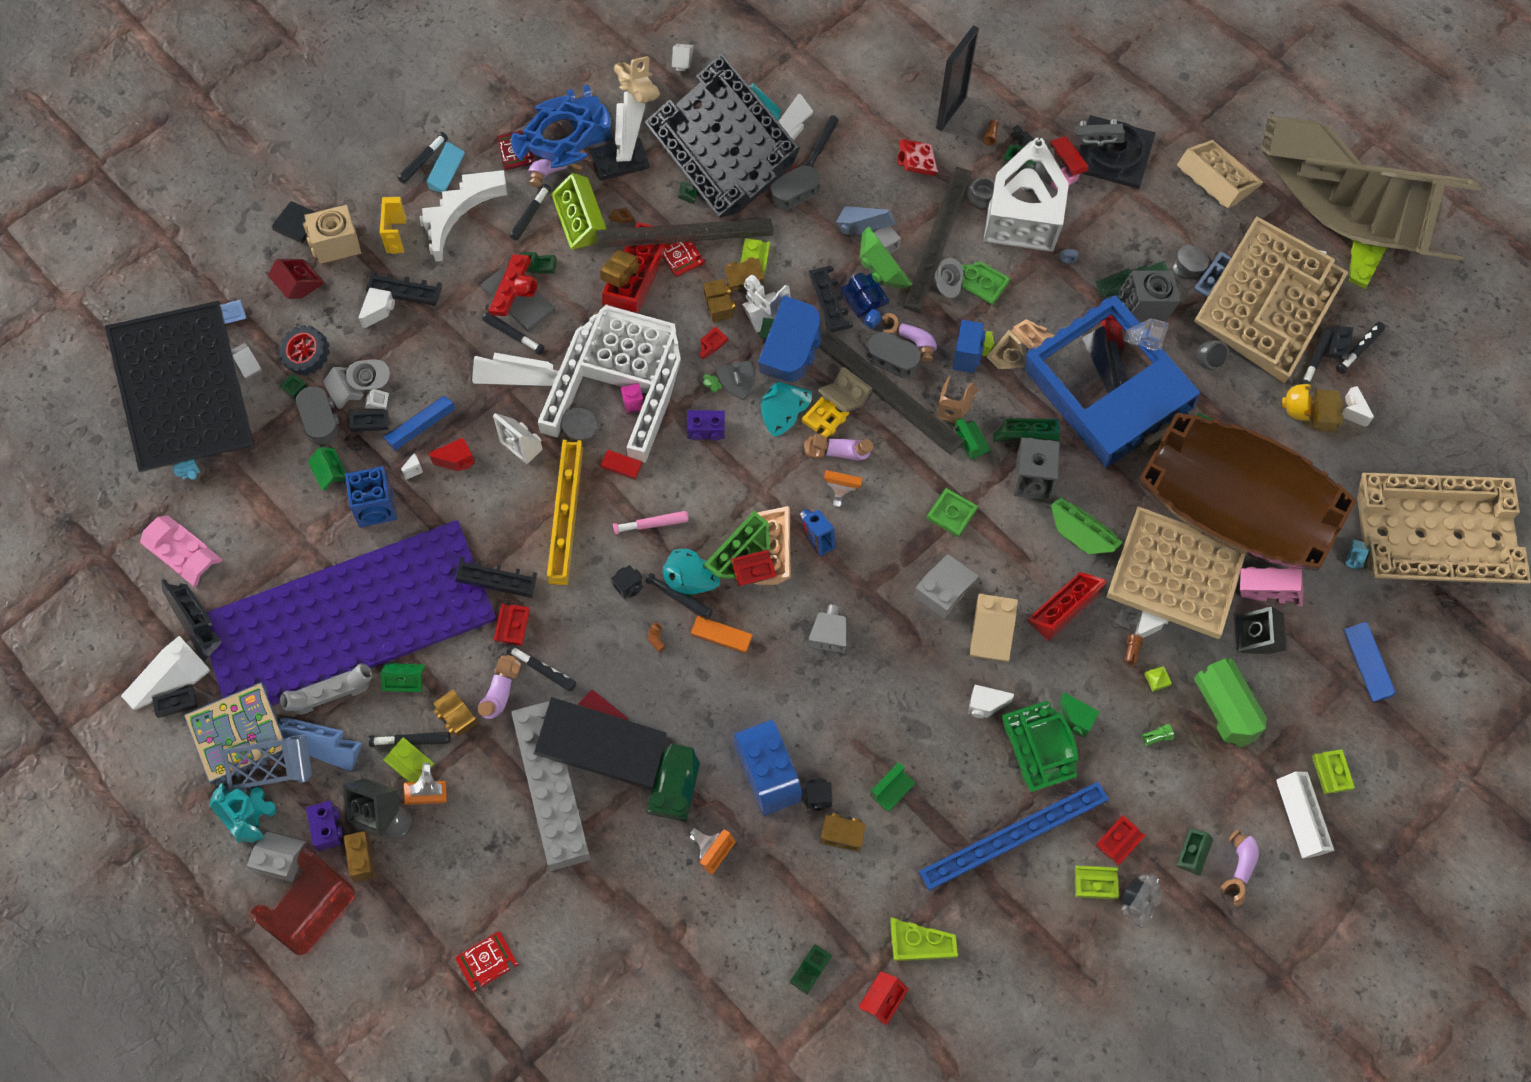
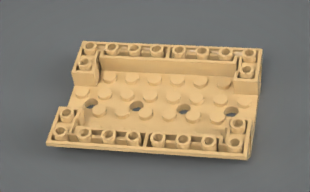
(1438, 508)

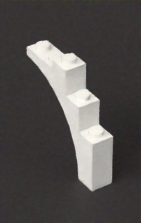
(473, 190)

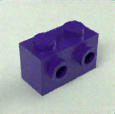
(705, 424)
(324, 825)

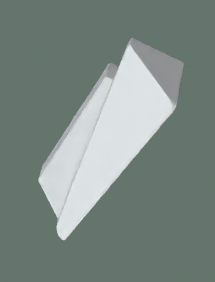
(627, 126)

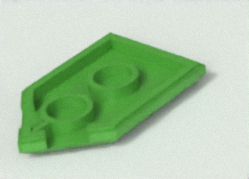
(984, 281)

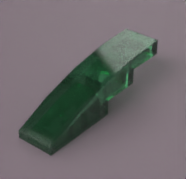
(1111, 285)

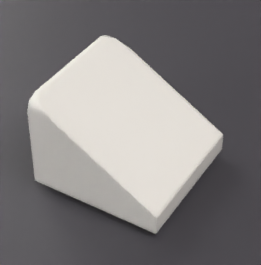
(376, 400)
(411, 467)

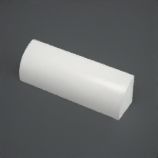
(1305, 814)

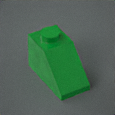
(1077, 714)

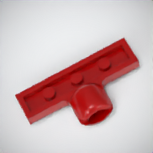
(513, 285)

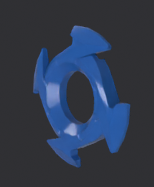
(563, 151)

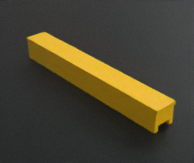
(565, 513)

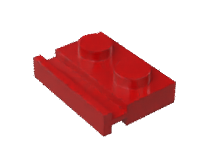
(753, 568)
(512, 624)
(1120, 840)

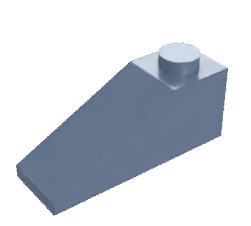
(856, 219)
(1212, 275)

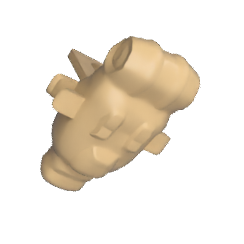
(637, 80)

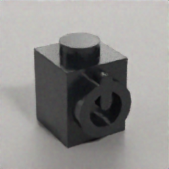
(627, 582)
(818, 794)

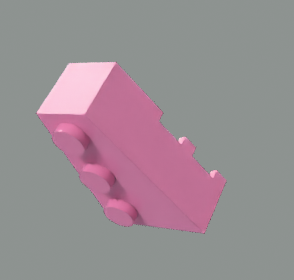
(1273, 584)

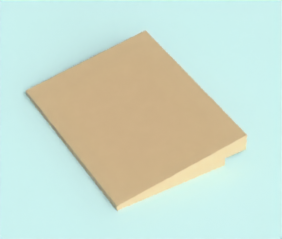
(1271, 298)

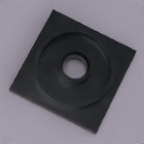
(1119, 167)

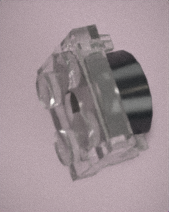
(1141, 899)

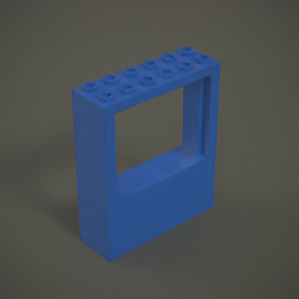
(1129, 412)

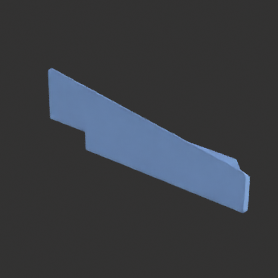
(324, 742)

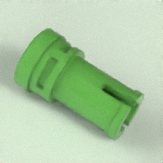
(1161, 734)

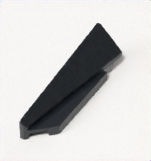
(1105, 358)
(192, 618)

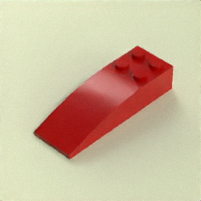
(632, 295)

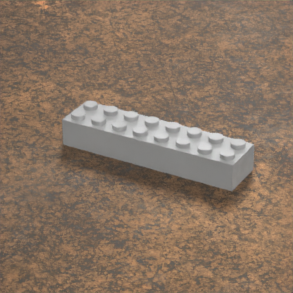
(551, 794)

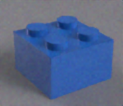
(969, 346)

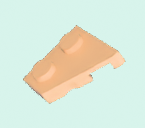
(1031, 334)

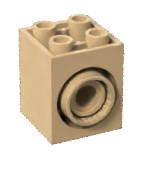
(331, 234)

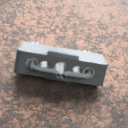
(1099, 133)

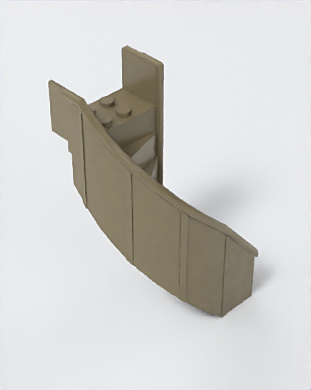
(1353, 198)

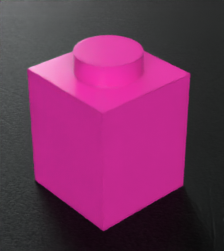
(632, 398)

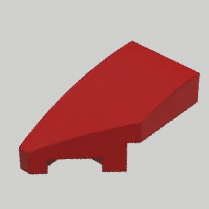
(712, 342)

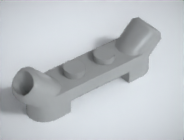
(305, 699)

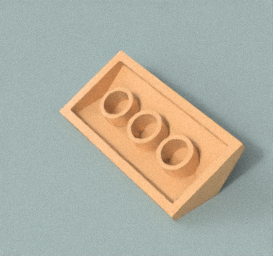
(779, 543)

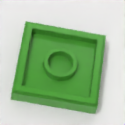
(952, 512)

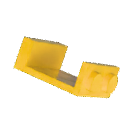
(392, 213)

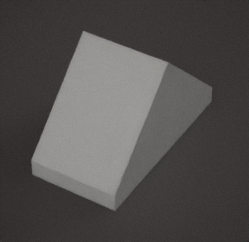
(246, 361)

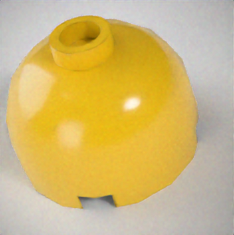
(1298, 402)

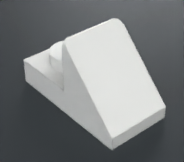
(1357, 408)

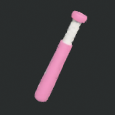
(663, 520)

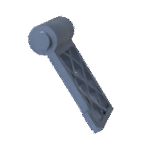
(295, 756)

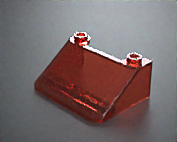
(307, 907)

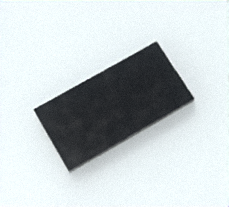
(957, 78)
(600, 743)

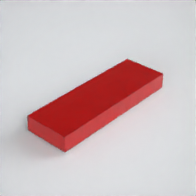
(1069, 155)

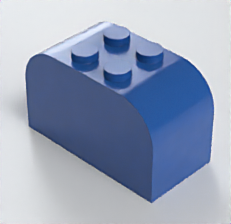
(791, 341)
(768, 767)

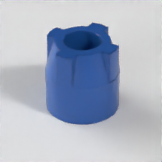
(872, 319)

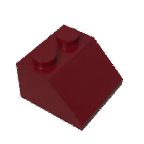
(294, 277)

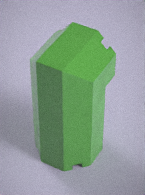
(1232, 703)

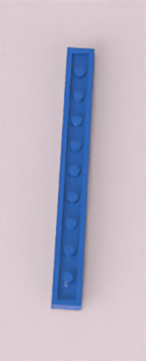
(1013, 836)

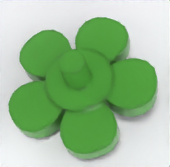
(712, 383)

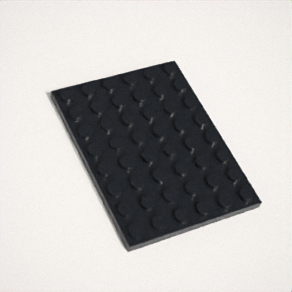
(179, 386)

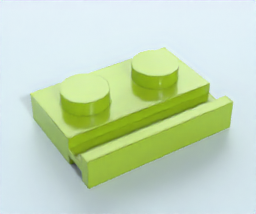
(756, 249)
(407, 760)
(1333, 772)
(1096, 882)

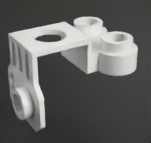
(756, 294)

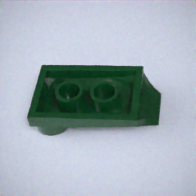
(1028, 428)
(674, 783)

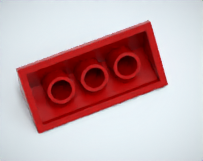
(1066, 604)

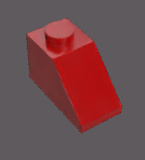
(453, 456)

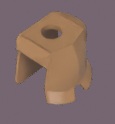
(959, 408)

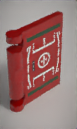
(682, 257)
(486, 961)

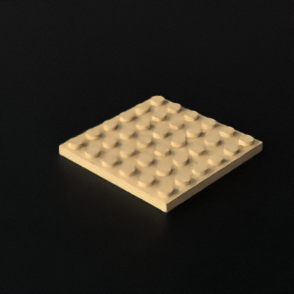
(1176, 573)

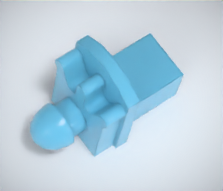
(186, 469)
(1357, 554)

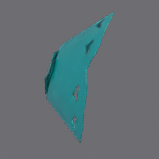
(781, 402)
(688, 571)

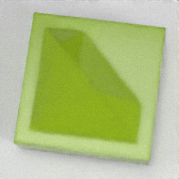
(988, 343)
(1158, 678)

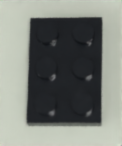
(607, 164)

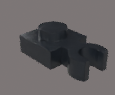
(1023, 137)

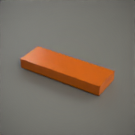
(721, 634)

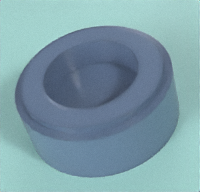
(1069, 256)

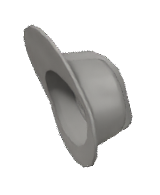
(949, 277)
(368, 374)

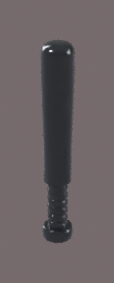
(822, 140)
(690, 603)

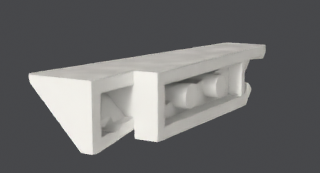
(795, 116)
(513, 371)

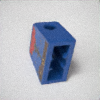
(818, 531)

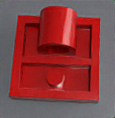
(917, 157)

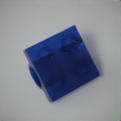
(864, 294)

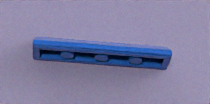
(419, 422)
(1370, 662)

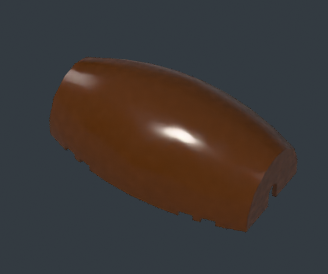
(1247, 492)

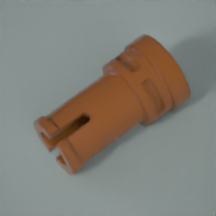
(991, 134)
(1134, 643)

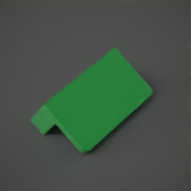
(974, 442)
(326, 467)
(402, 677)
(892, 787)

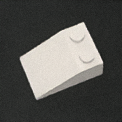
(517, 438)

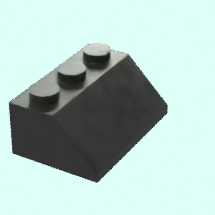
(370, 805)

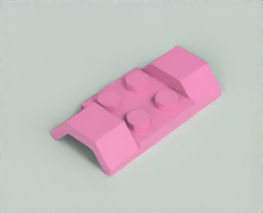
(178, 549)

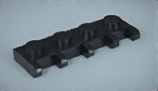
(405, 289)
(828, 299)
(495, 579)

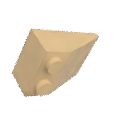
(993, 627)

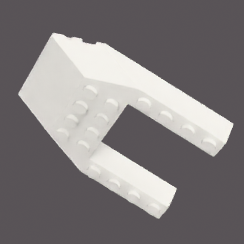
(621, 351)

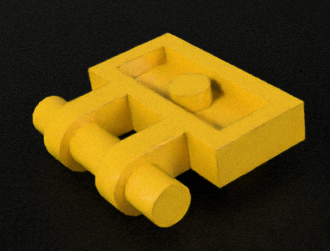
(820, 413)

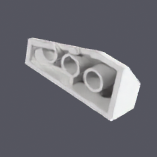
(169, 671)

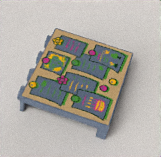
(231, 723)

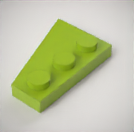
(1364, 262)
(920, 943)

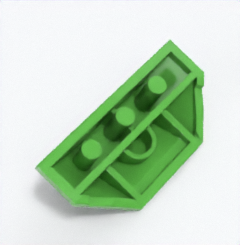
(881, 263)
(1083, 529)
(749, 538)

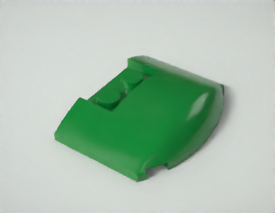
(1042, 745)

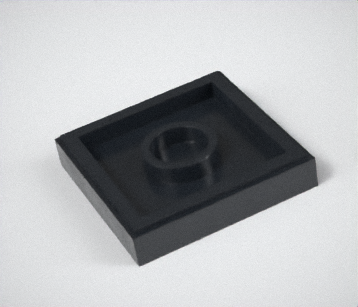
(291, 222)

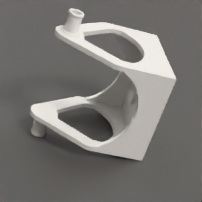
(1025, 223)

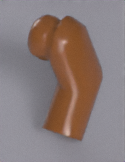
(654, 637)

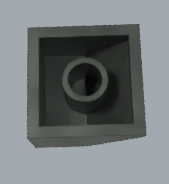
(1261, 631)

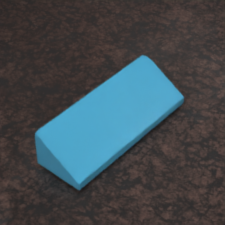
(445, 168)

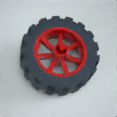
(296, 340)

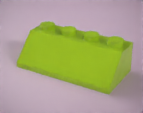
(578, 211)

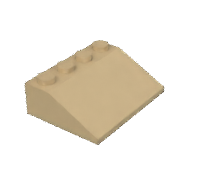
(1218, 173)

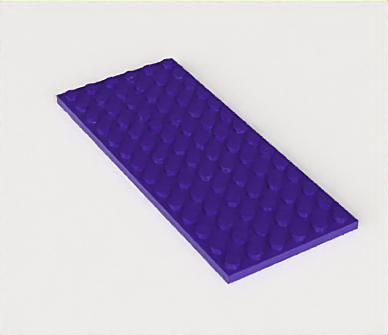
(349, 615)

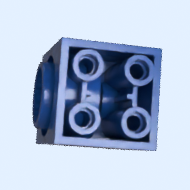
(371, 496)

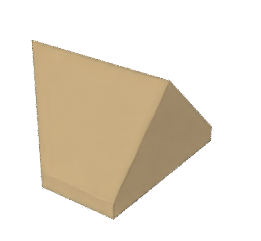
(1008, 352)

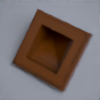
(621, 216)

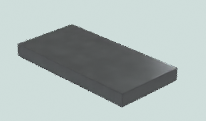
(524, 310)

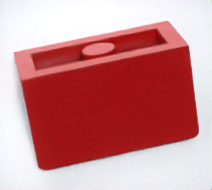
(884, 997)

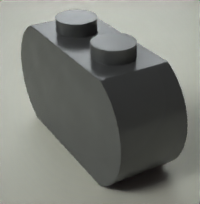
(795, 187)
(893, 354)
(317, 415)

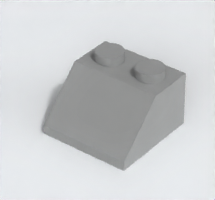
(276, 856)

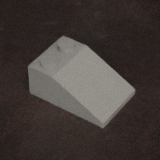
(945, 585)

